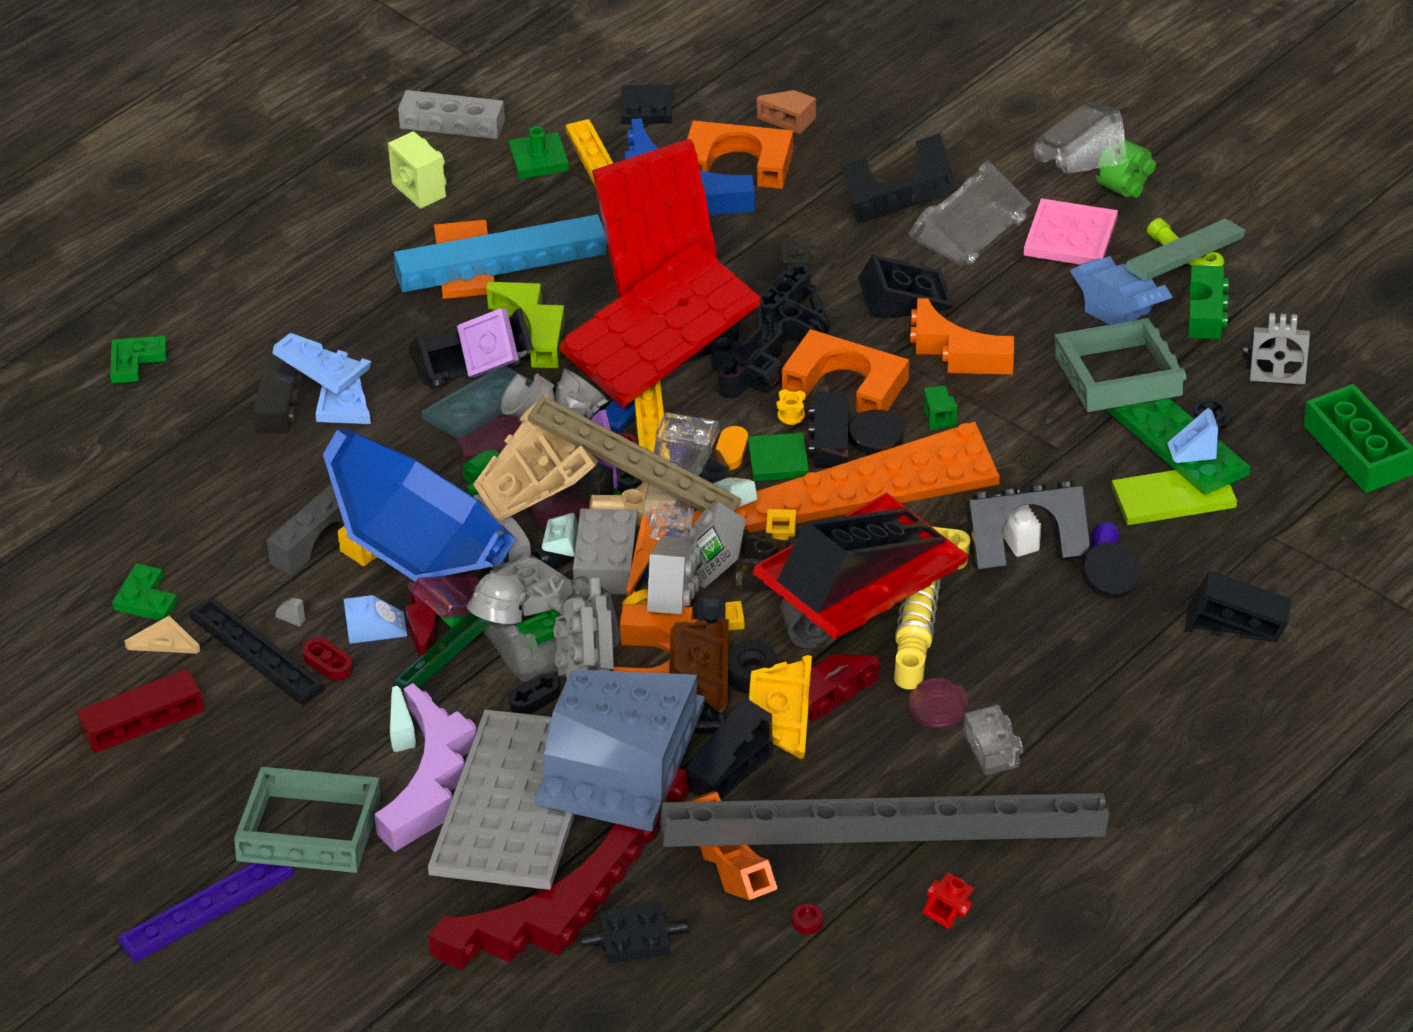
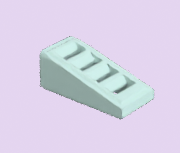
(739, 487)
(401, 725)

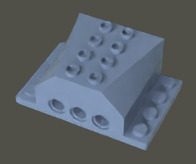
(618, 744)

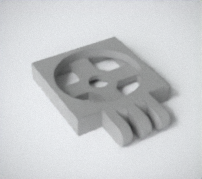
(1281, 332)

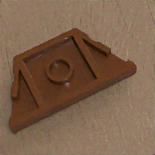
(703, 651)

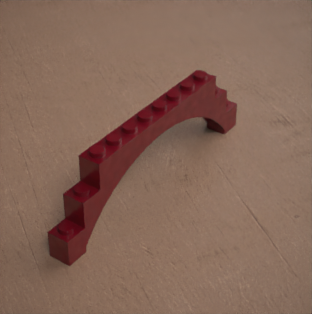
(552, 915)

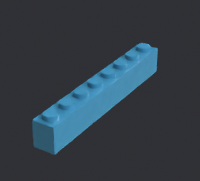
(500, 253)

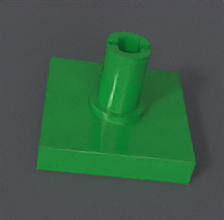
(538, 154)

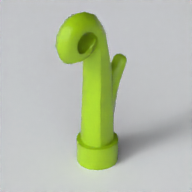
(1162, 233)

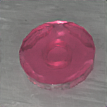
(938, 703)

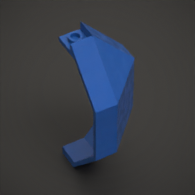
(410, 511)

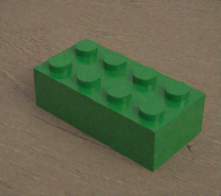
(1359, 438)

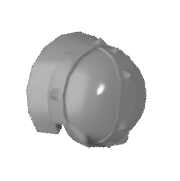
(578, 394)
(520, 397)
(498, 598)

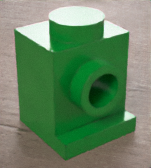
(939, 408)

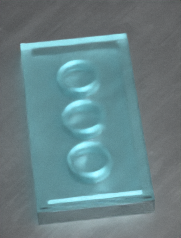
(472, 404)

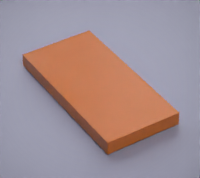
(457, 231)

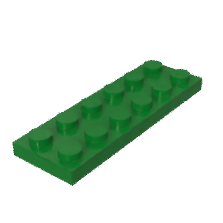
(1161, 421)

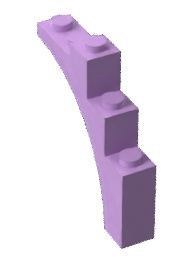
(428, 795)

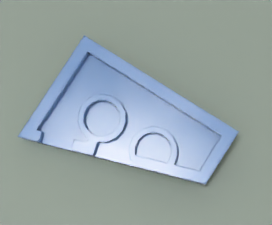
(327, 368)
(345, 407)

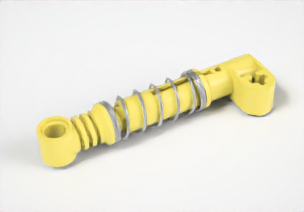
(914, 631)

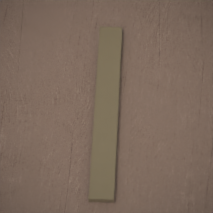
(629, 456)

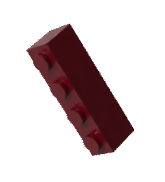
(140, 711)

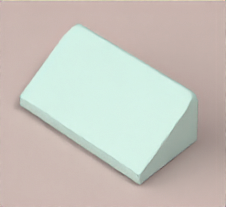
(561, 535)

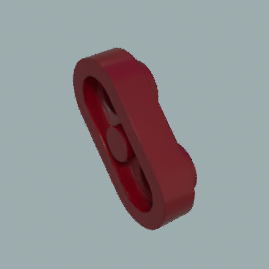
(327, 659)

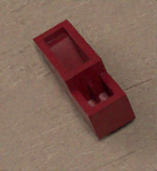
(422, 624)

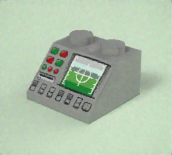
(720, 538)

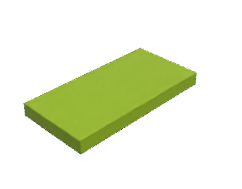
(1166, 497)

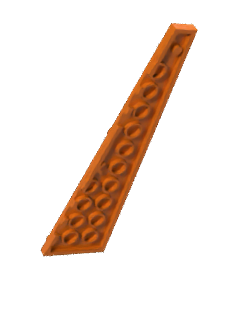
(910, 472)

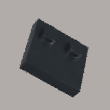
(647, 102)

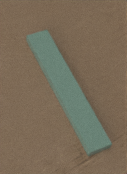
(1184, 249)

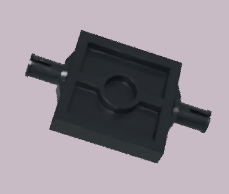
(634, 932)

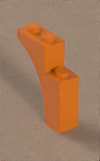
(960, 347)
(739, 867)

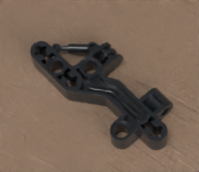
(779, 320)

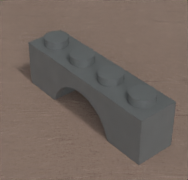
(293, 542)

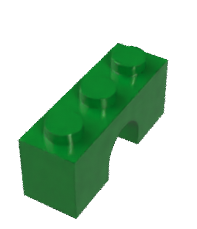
(1207, 302)

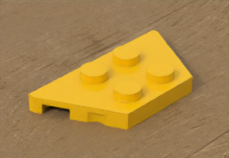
(785, 695)

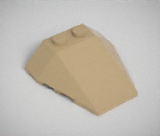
(530, 469)

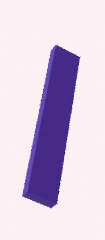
(201, 908)

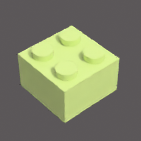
(417, 169)

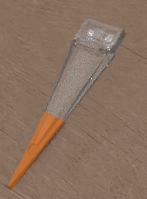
(688, 444)

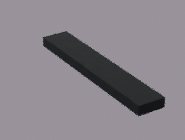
(712, 610)
(257, 651)

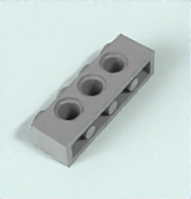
(451, 114)

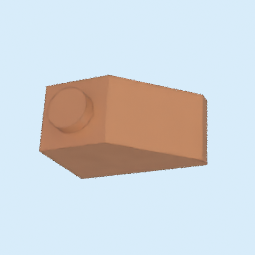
(787, 110)

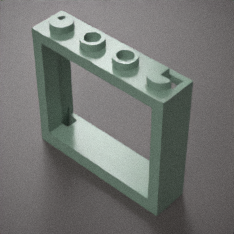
(1125, 390)
(304, 850)

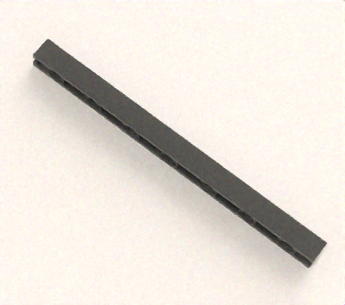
(883, 819)

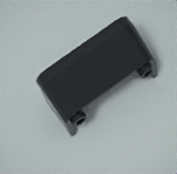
(444, 358)

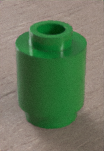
(475, 466)

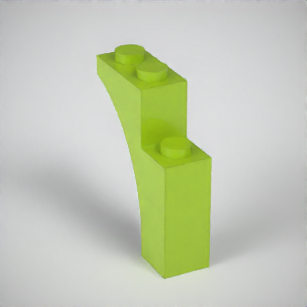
(543, 322)

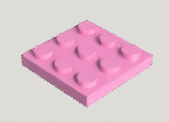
(1070, 232)

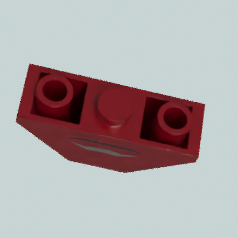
(839, 680)

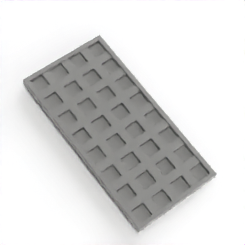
(493, 820)

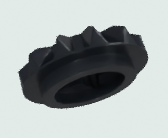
(1220, 409)

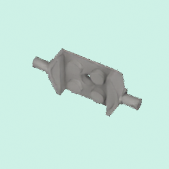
(544, 585)

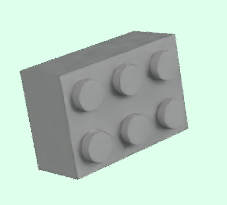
(606, 547)
(672, 574)

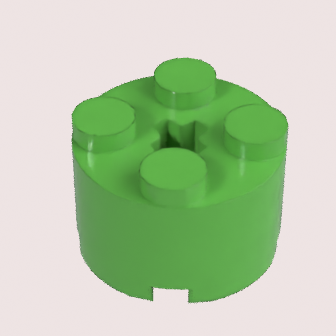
(1128, 177)

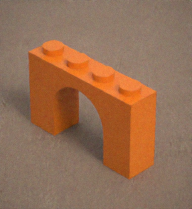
(769, 145)
(824, 353)
(651, 629)

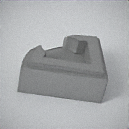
(291, 611)

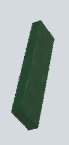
(442, 651)

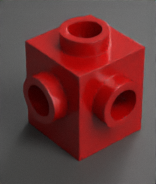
(948, 900)

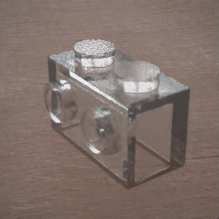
(992, 739)

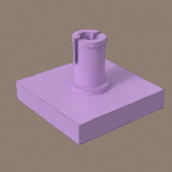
(487, 342)

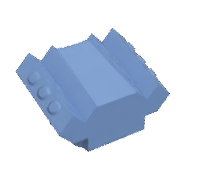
(1115, 293)

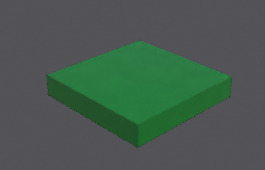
(778, 456)

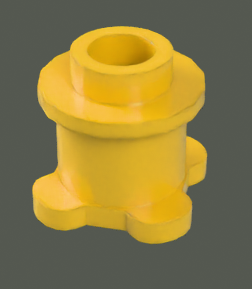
(791, 407)

